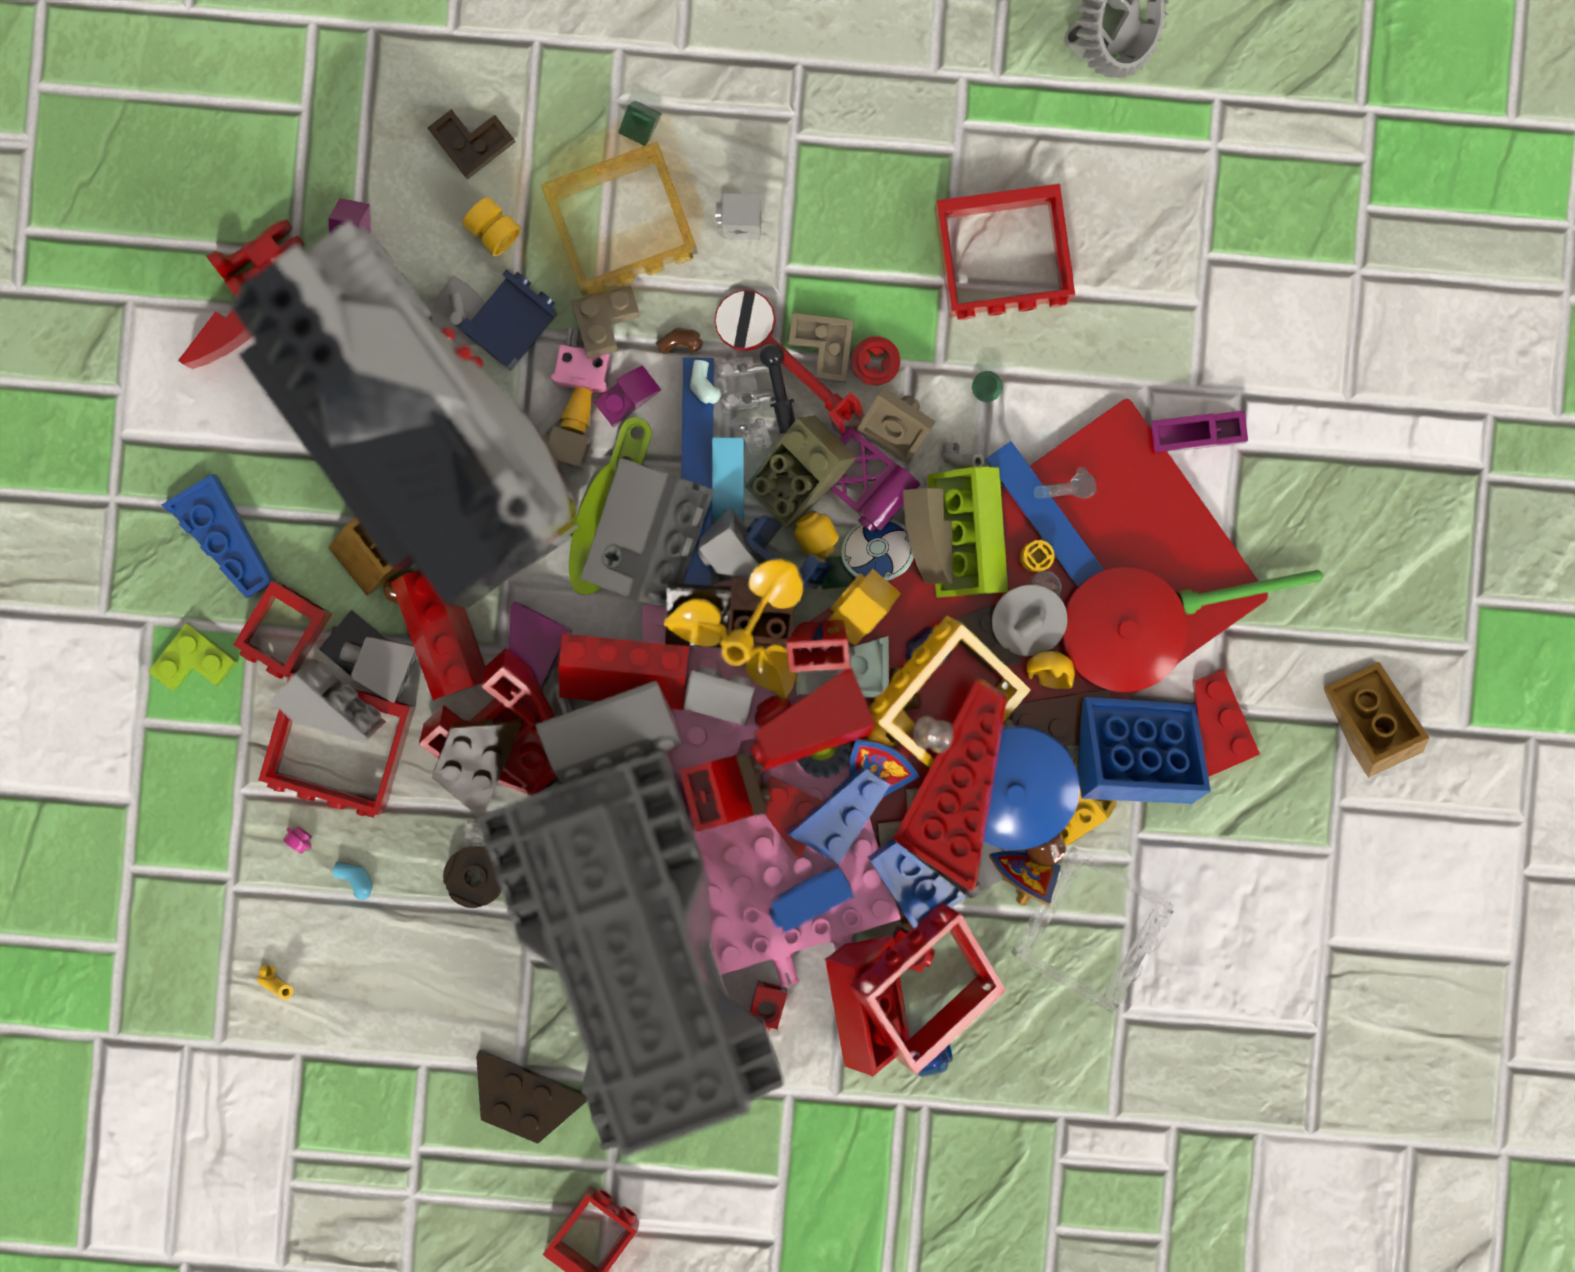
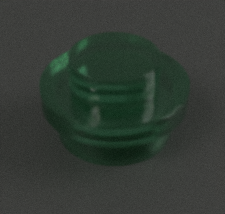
(987, 386)

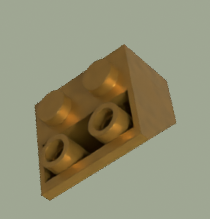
(361, 557)

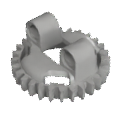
(1130, 39)

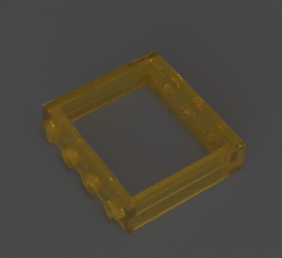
(605, 172)

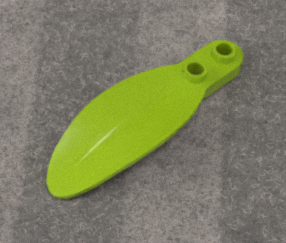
(594, 500)

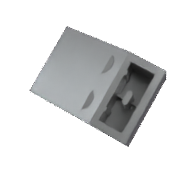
(325, 703)

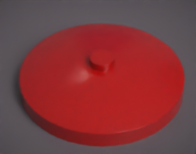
(1124, 629)

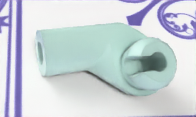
(701, 386)

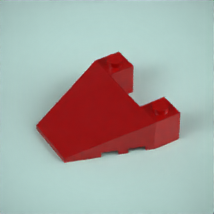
(515, 696)

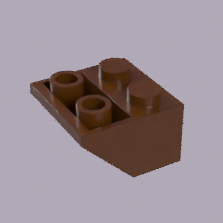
(773, 624)

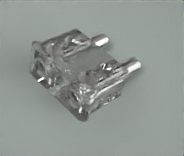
(737, 384)

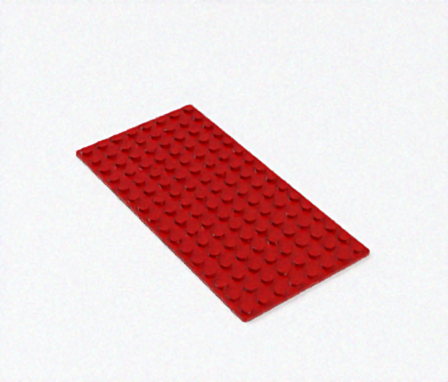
(1137, 519)

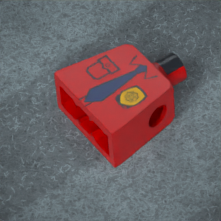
(818, 646)

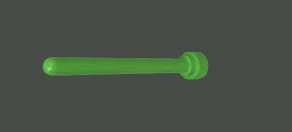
(1193, 600)

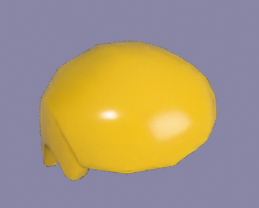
(1052, 669)

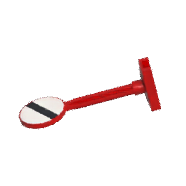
(748, 321)

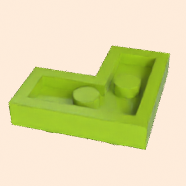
(189, 651)

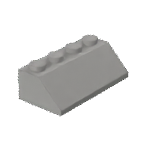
(609, 733)

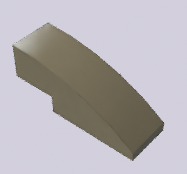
(929, 534)

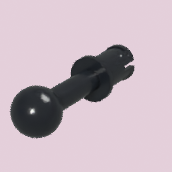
(772, 357)

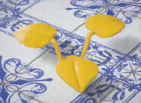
(769, 667)

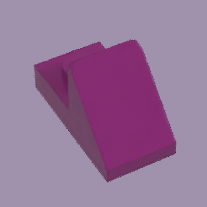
(627, 395)

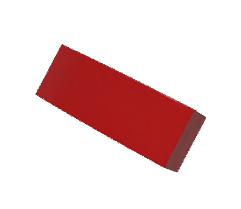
(215, 340)

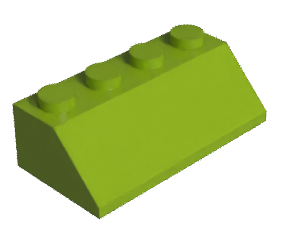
(978, 541)

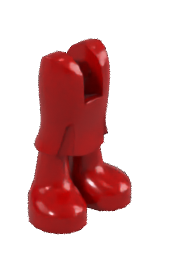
(260, 251)

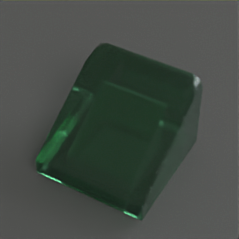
(639, 122)
(838, 576)

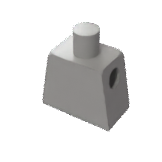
(381, 665)

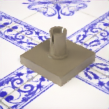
(896, 424)

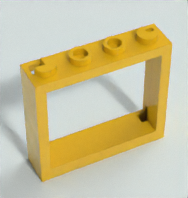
(920, 667)

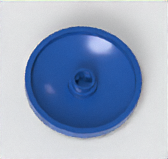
(1031, 789)

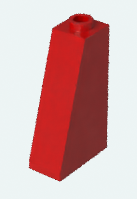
(818, 722)

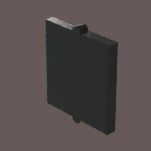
(351, 630)

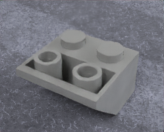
(720, 697)

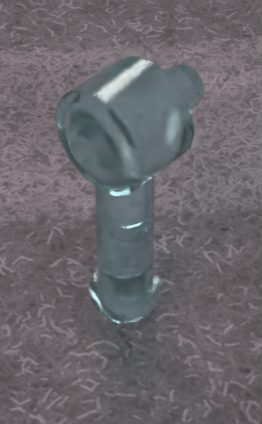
(1082, 485)

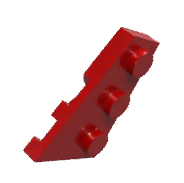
(1221, 724)

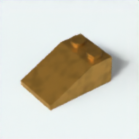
(1375, 719)

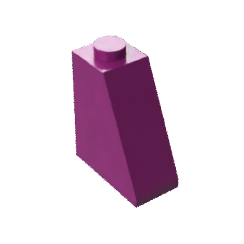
(535, 640)

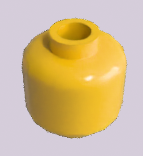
(816, 534)

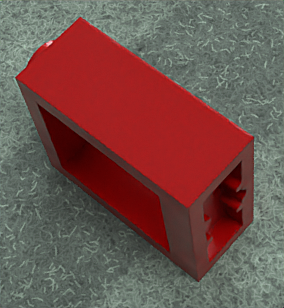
(298, 602)
(569, 1259)

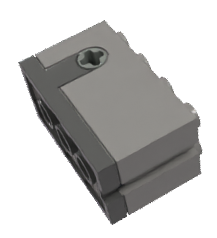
(646, 532)

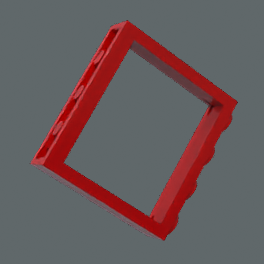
(1001, 201)
(337, 798)
(951, 1018)

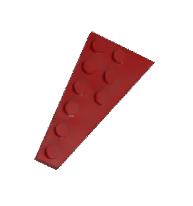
(953, 802)

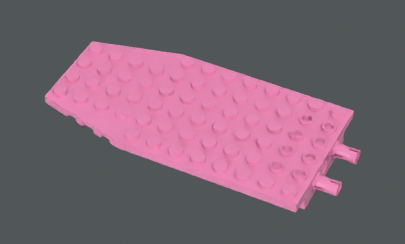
(749, 857)

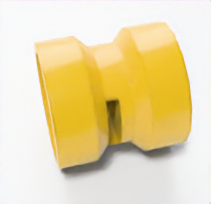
(1031, 556)

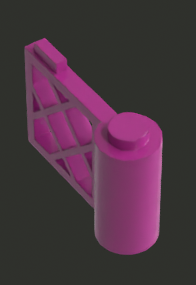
(884, 495)

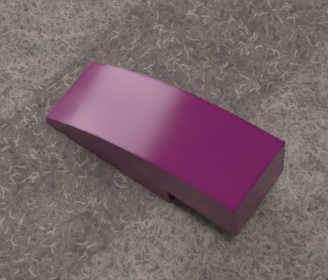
(1199, 431)

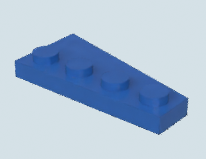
(216, 525)

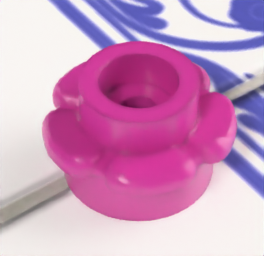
(298, 839)

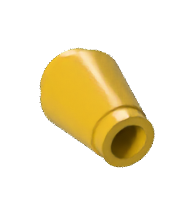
(577, 411)

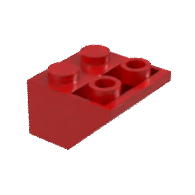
(716, 793)

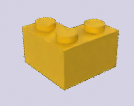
(864, 604)

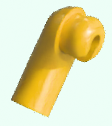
(273, 983)

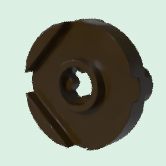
(459, 883)

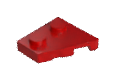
(788, 808)

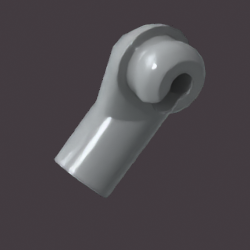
(952, 456)

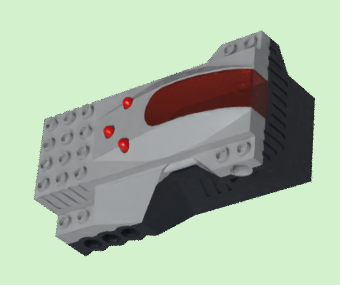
(403, 417)

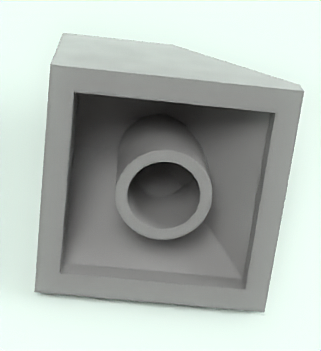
(725, 549)

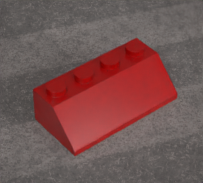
(439, 636)
(608, 667)
(859, 1038)

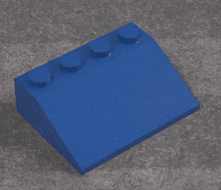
(1141, 752)

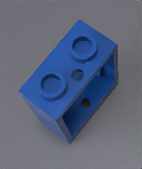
(810, 899)

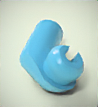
(357, 878)

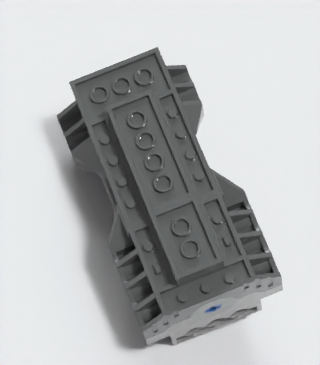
(620, 906)

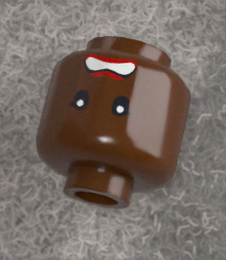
(1048, 853)

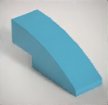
(728, 476)

